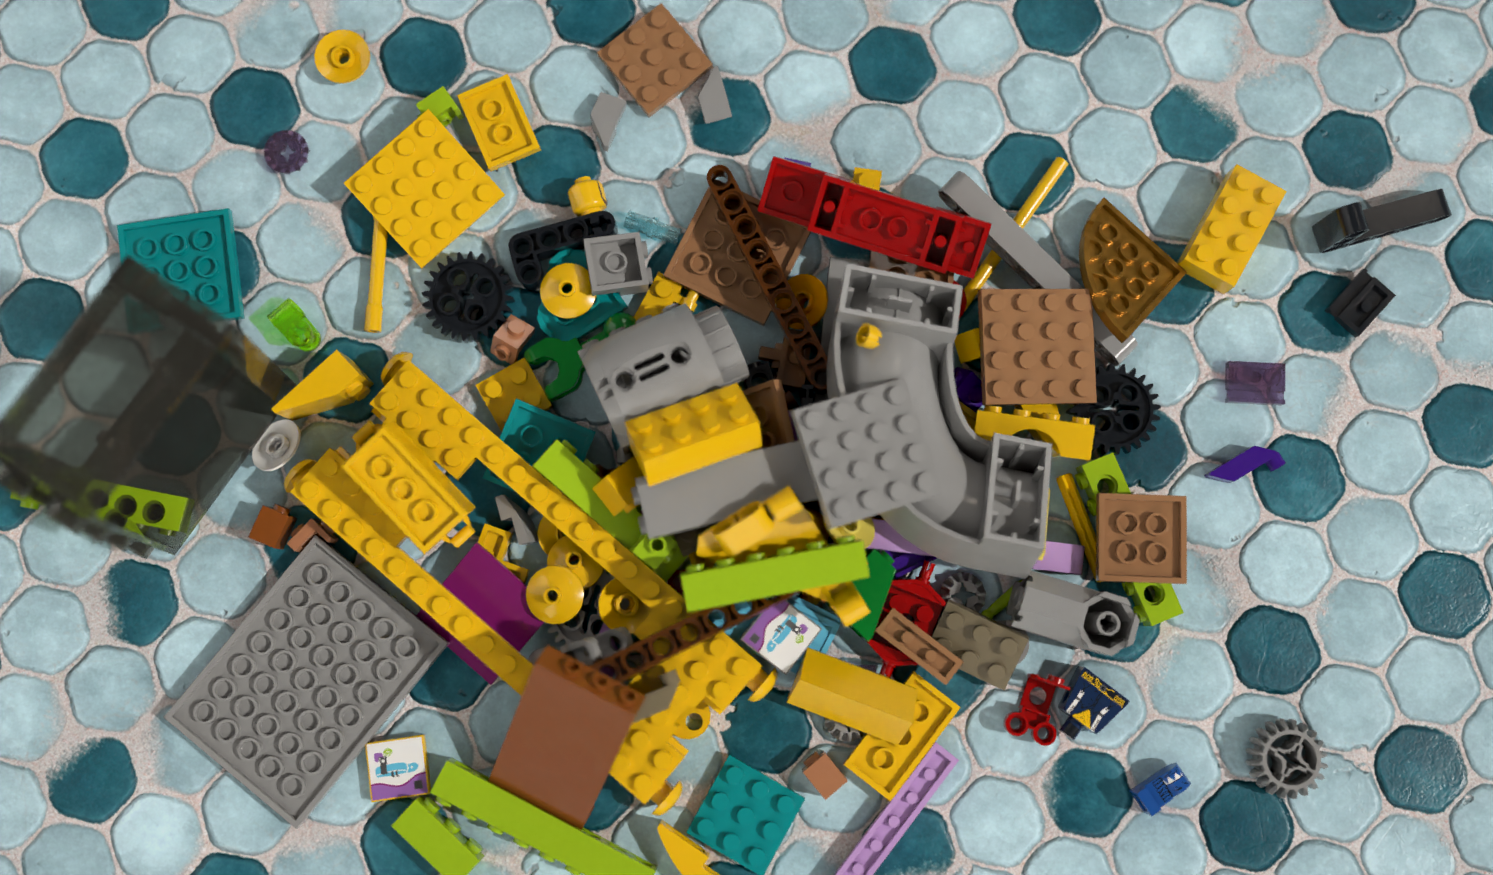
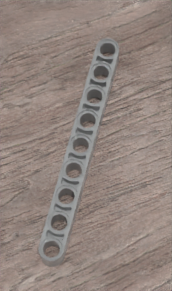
(1025, 255)

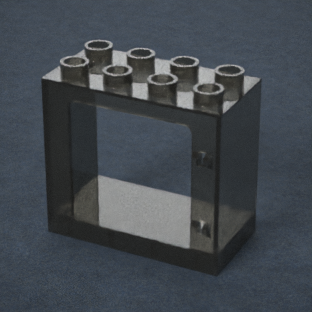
(140, 398)

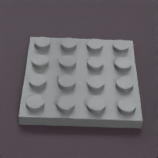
(866, 453)

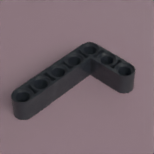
(1354, 225)

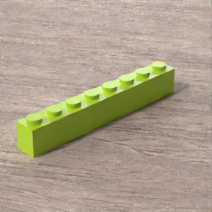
(532, 826)

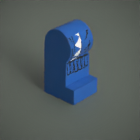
(1160, 788)

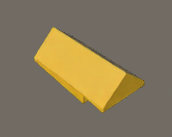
(853, 696)

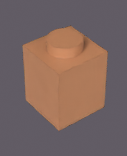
(823, 774)

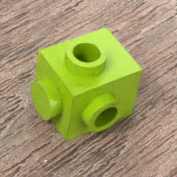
(654, 551)

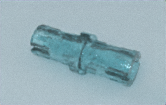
(652, 228)

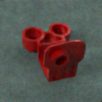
(1034, 715)

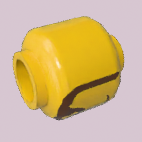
(587, 196)

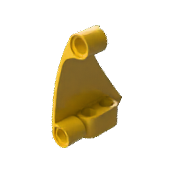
(774, 525)

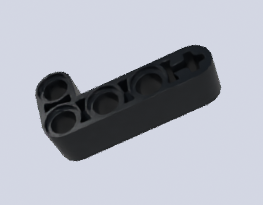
(560, 230)

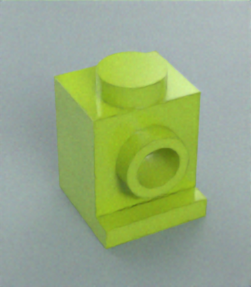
(441, 106)

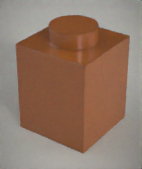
(273, 526)

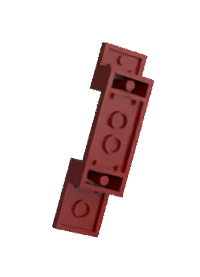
(873, 218)

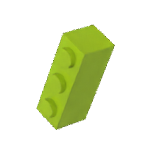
(438, 838)

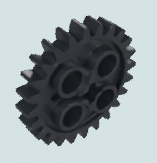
(443, 290)
(1115, 434)

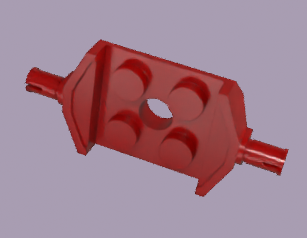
(916, 599)

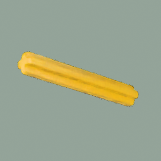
(1079, 518)

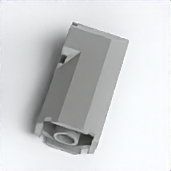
(1072, 614)

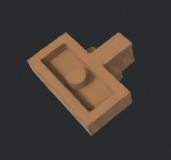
(786, 362)

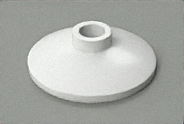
(276, 445)

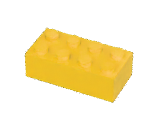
(1231, 229)
(693, 434)

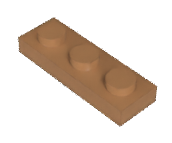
(919, 646)

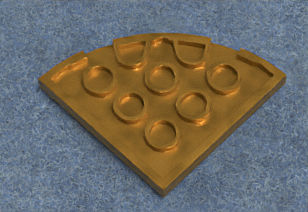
(1123, 270)

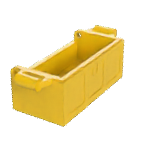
(408, 486)

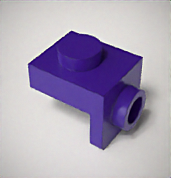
(968, 388)

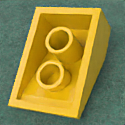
(327, 387)

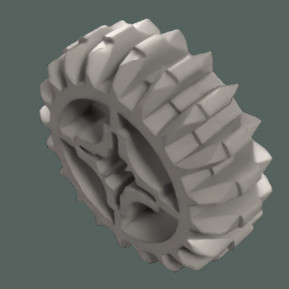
(1292, 749)

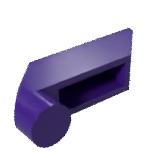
(1245, 463)

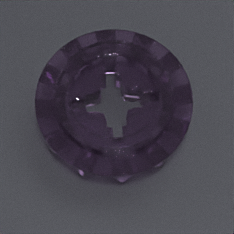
(277, 144)

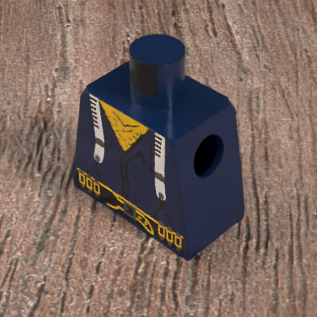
(1089, 703)

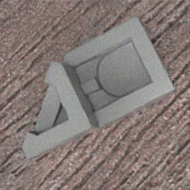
(714, 98)

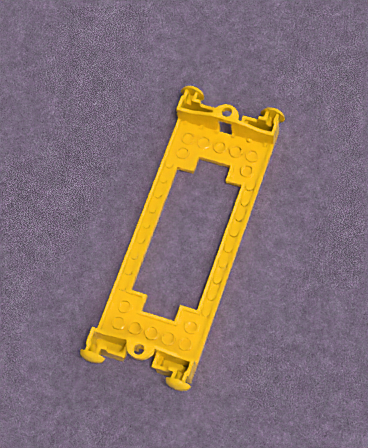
(455, 439)

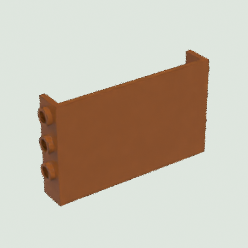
(565, 736)

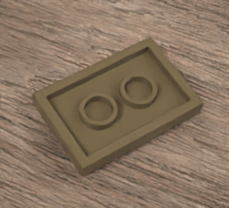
(983, 644)

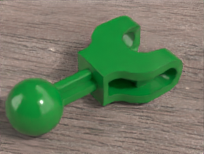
(566, 355)

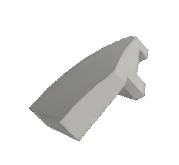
(606, 117)
(523, 525)

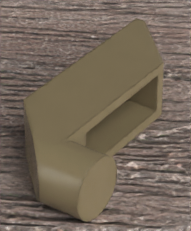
(661, 698)

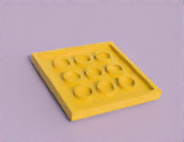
(424, 188)

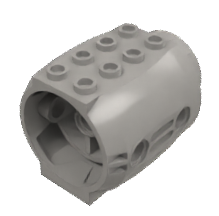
(662, 363)

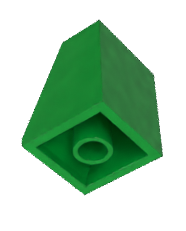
(873, 591)

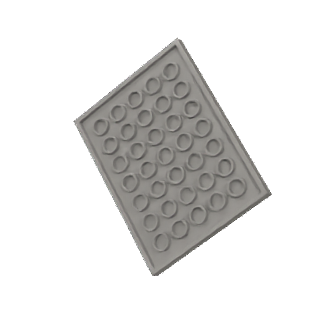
(306, 681)

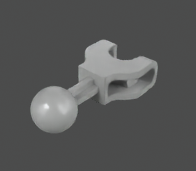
(592, 648)

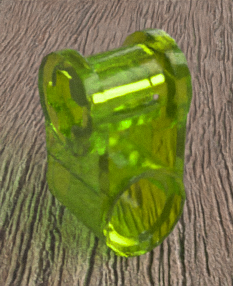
(293, 324)

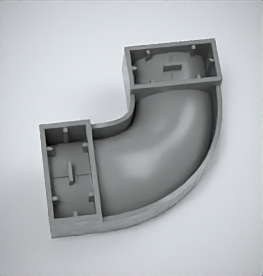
(992, 489)

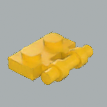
(662, 294)

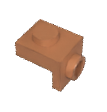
(511, 339)
(305, 532)

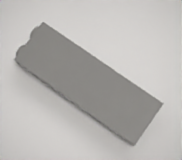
(721, 489)

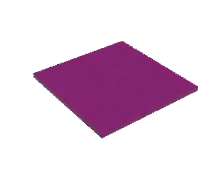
(495, 597)

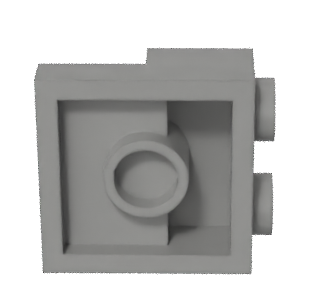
(617, 264)

